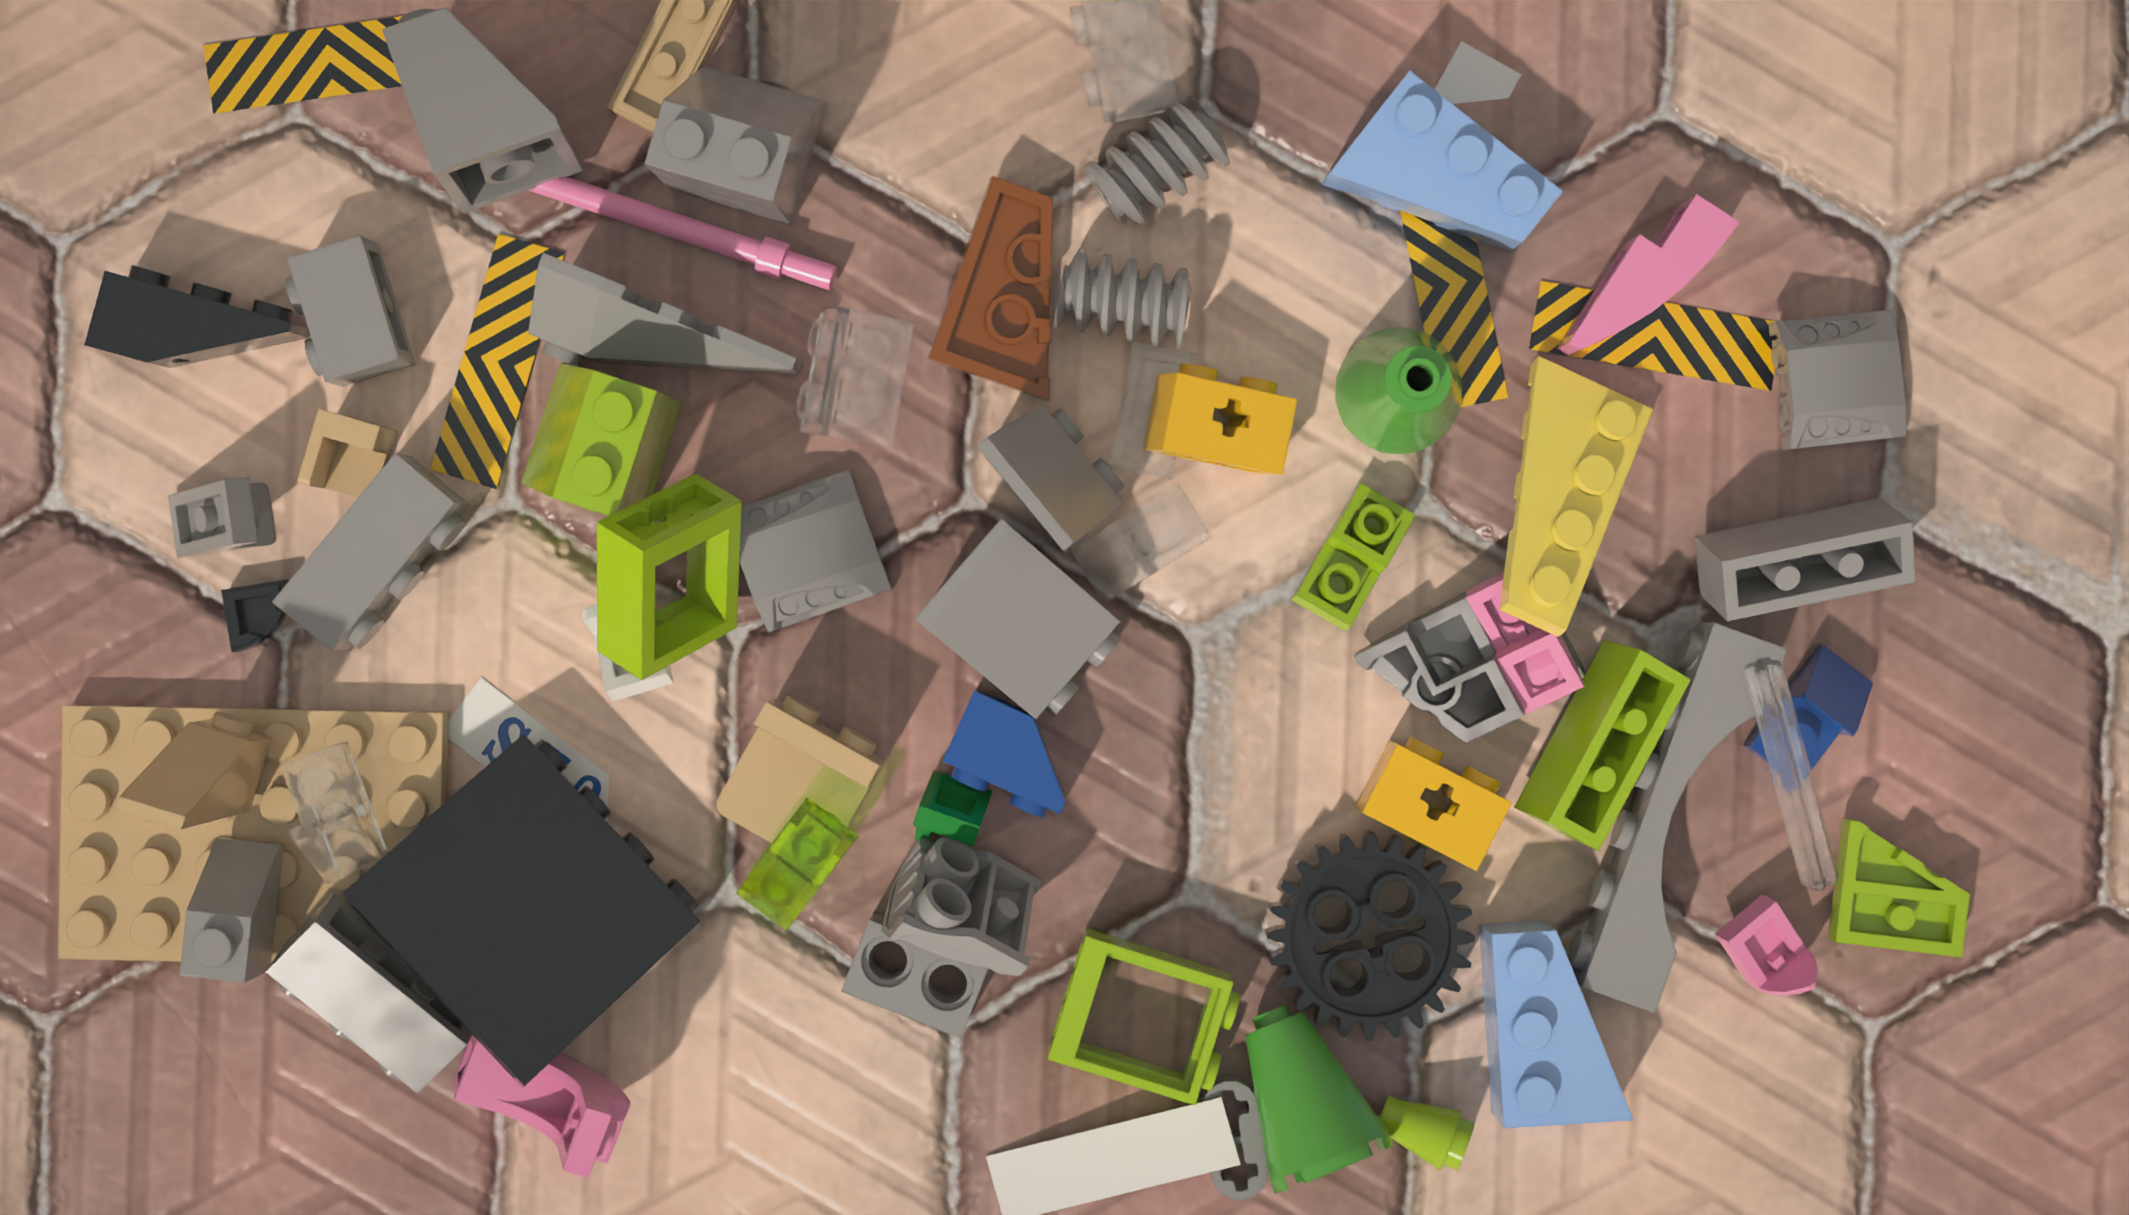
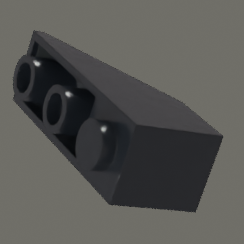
(173, 328)

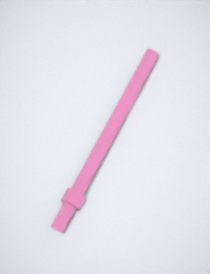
(770, 256)

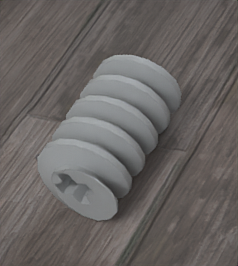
(1158, 162)
(1124, 298)

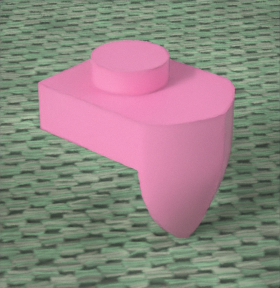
(1769, 950)

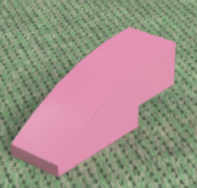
(1650, 273)

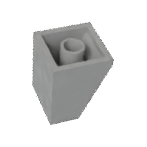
(473, 115)
(736, 142)
(1020, 621)

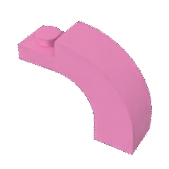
(564, 1102)

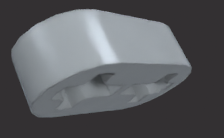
(1248, 1135)

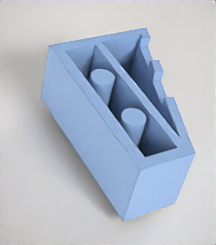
(1443, 168)
(1540, 1033)

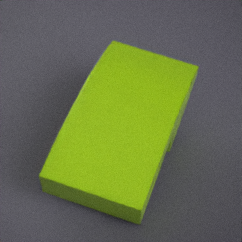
(1353, 557)

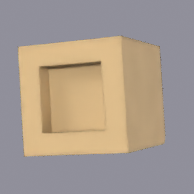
(345, 453)

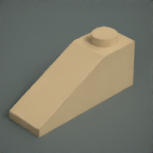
(200, 774)

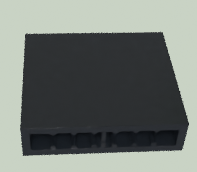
(523, 907)

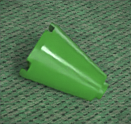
(1379, 402)
(1306, 1102)

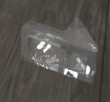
(1141, 543)
(334, 813)

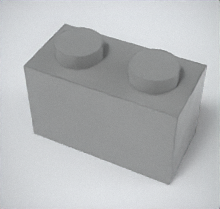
(348, 312)

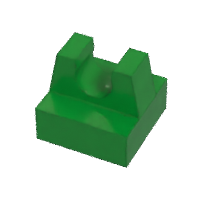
(951, 809)

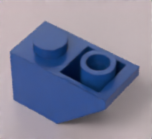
(1005, 748)

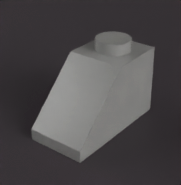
(233, 912)

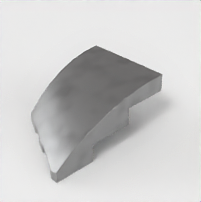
(1449, 669)

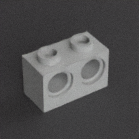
(911, 988)

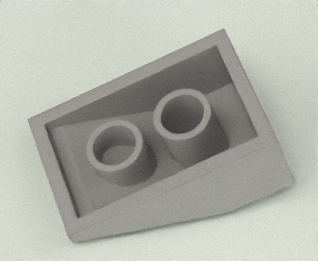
(1052, 475)

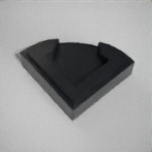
(251, 614)

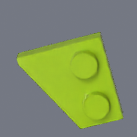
(1893, 899)

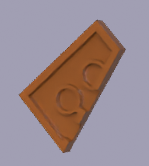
(1000, 297)

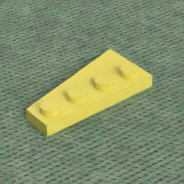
(1569, 481)

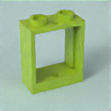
(631, 544)
(1201, 1062)

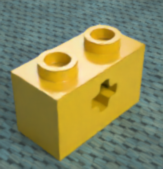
(1256, 429)
(1458, 832)

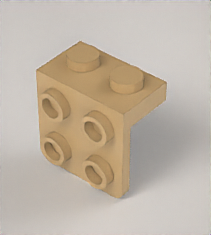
(797, 760)

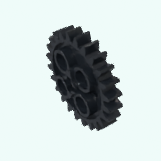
(1381, 992)

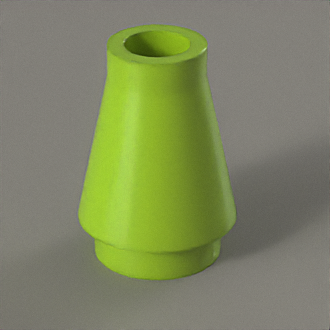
(1428, 1131)

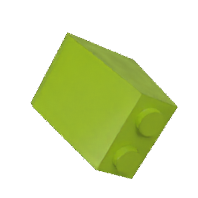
(600, 440)

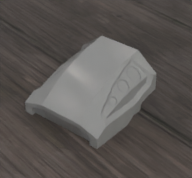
(1839, 379)
(809, 552)
(962, 905)

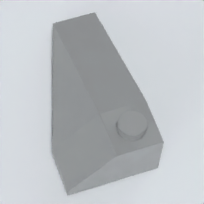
(612, 325)

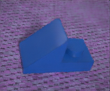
(1827, 702)

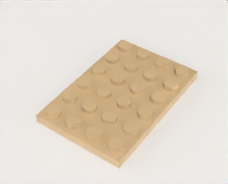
(134, 877)

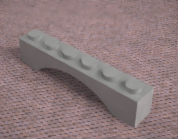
(1628, 940)

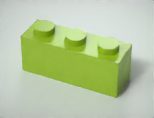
(1602, 743)

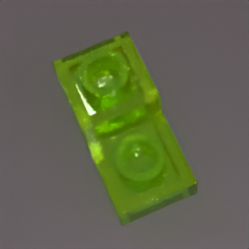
(797, 863)

